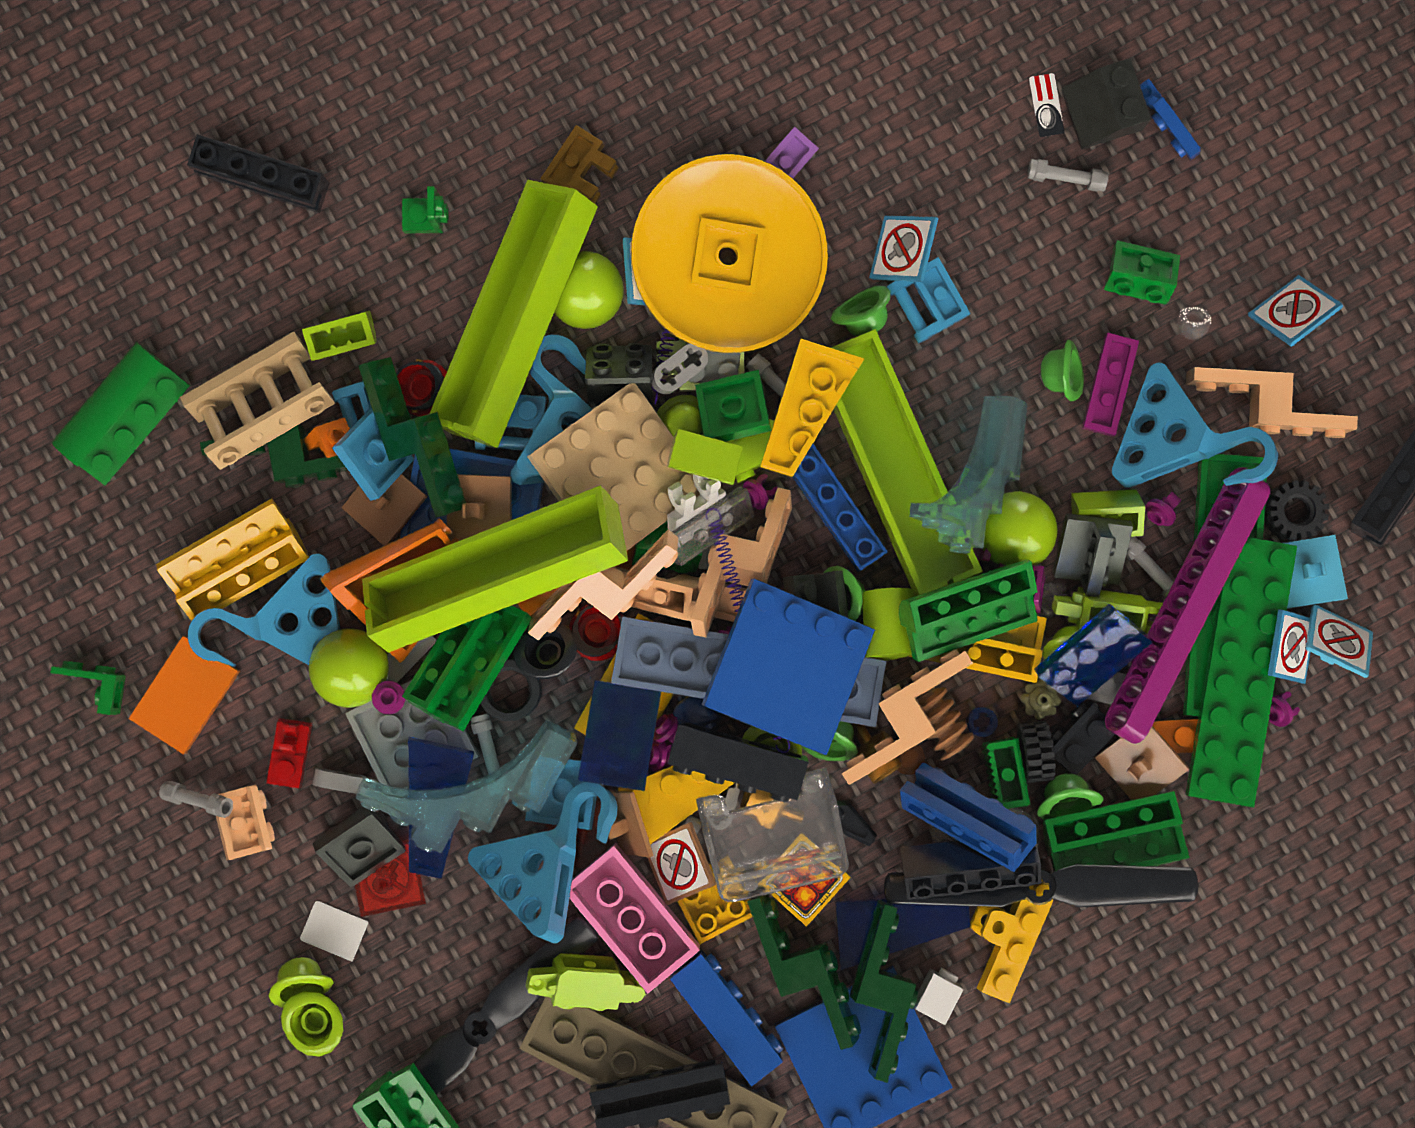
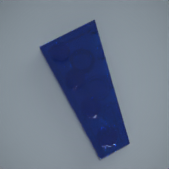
(434, 768)

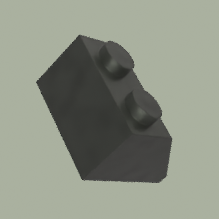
(1106, 104)

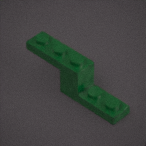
(413, 436)
(292, 461)
(805, 970)
(884, 991)

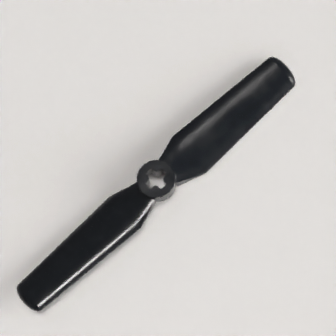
(1075, 885)
(506, 1002)

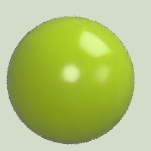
(591, 292)
(1022, 530)
(347, 667)

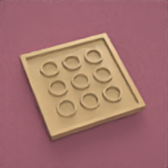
(625, 452)

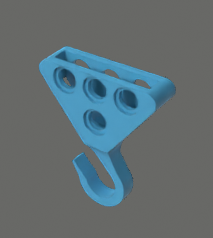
(563, 407)
(1199, 443)
(266, 625)
(552, 883)

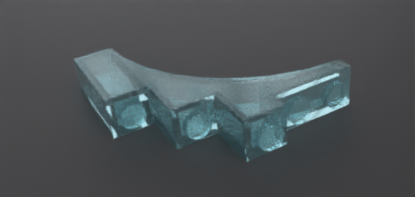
(979, 491)
(479, 803)

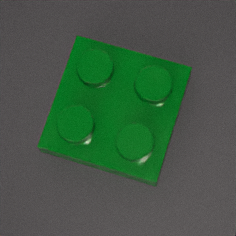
(733, 407)

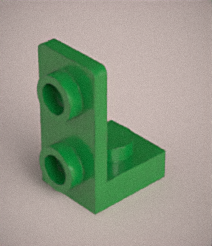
(424, 214)
(109, 694)

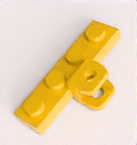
(1014, 939)

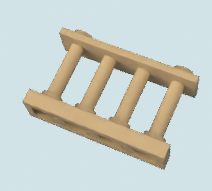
(244, 379)

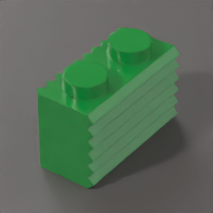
(1006, 772)

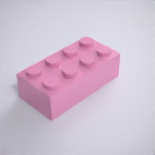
(632, 918)

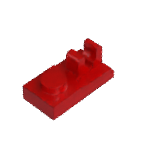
(289, 753)

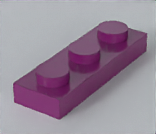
(1110, 384)

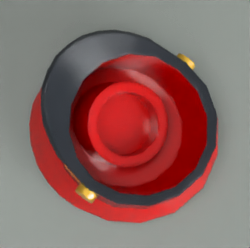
(420, 385)
(595, 633)

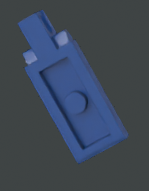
(1167, 119)

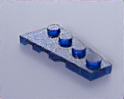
(915, 926)

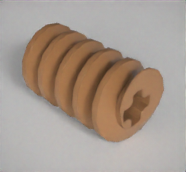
(948, 731)

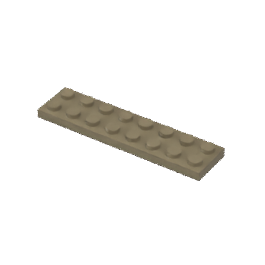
(606, 1050)

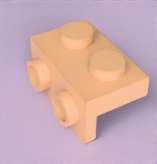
(245, 828)

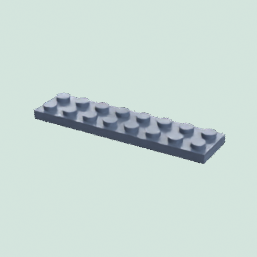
(683, 664)

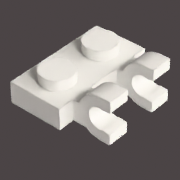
(689, 505)

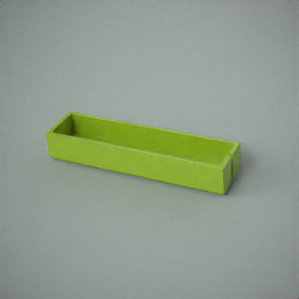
(513, 312)
(897, 466)
(494, 569)

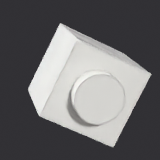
(938, 995)

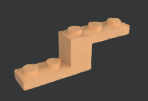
(1271, 401)
(751, 560)
(608, 589)
(675, 595)
(906, 716)

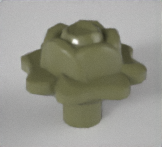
(1040, 700)

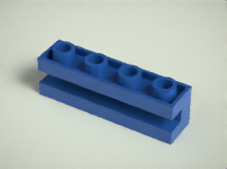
(837, 511)
(969, 816)
(727, 1017)

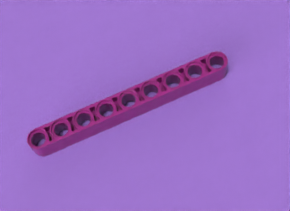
(1186, 608)

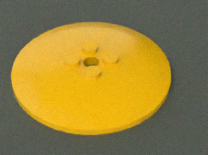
(739, 207)

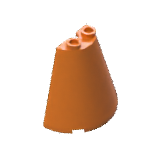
(346, 581)

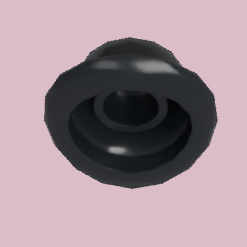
(548, 655)

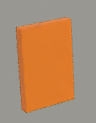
(183, 697)

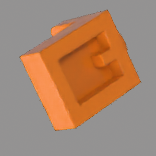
(326, 436)

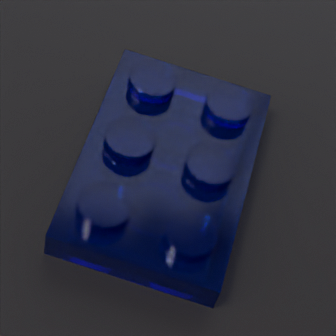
(1093, 655)
(619, 735)

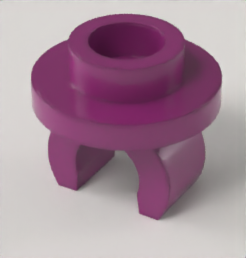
(758, 495)
(1161, 511)
(388, 697)
(1281, 712)
(665, 728)
(658, 756)

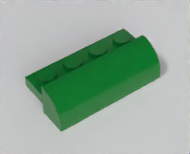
(120, 413)
(969, 610)
(465, 666)
(1119, 834)
(402, 1102)

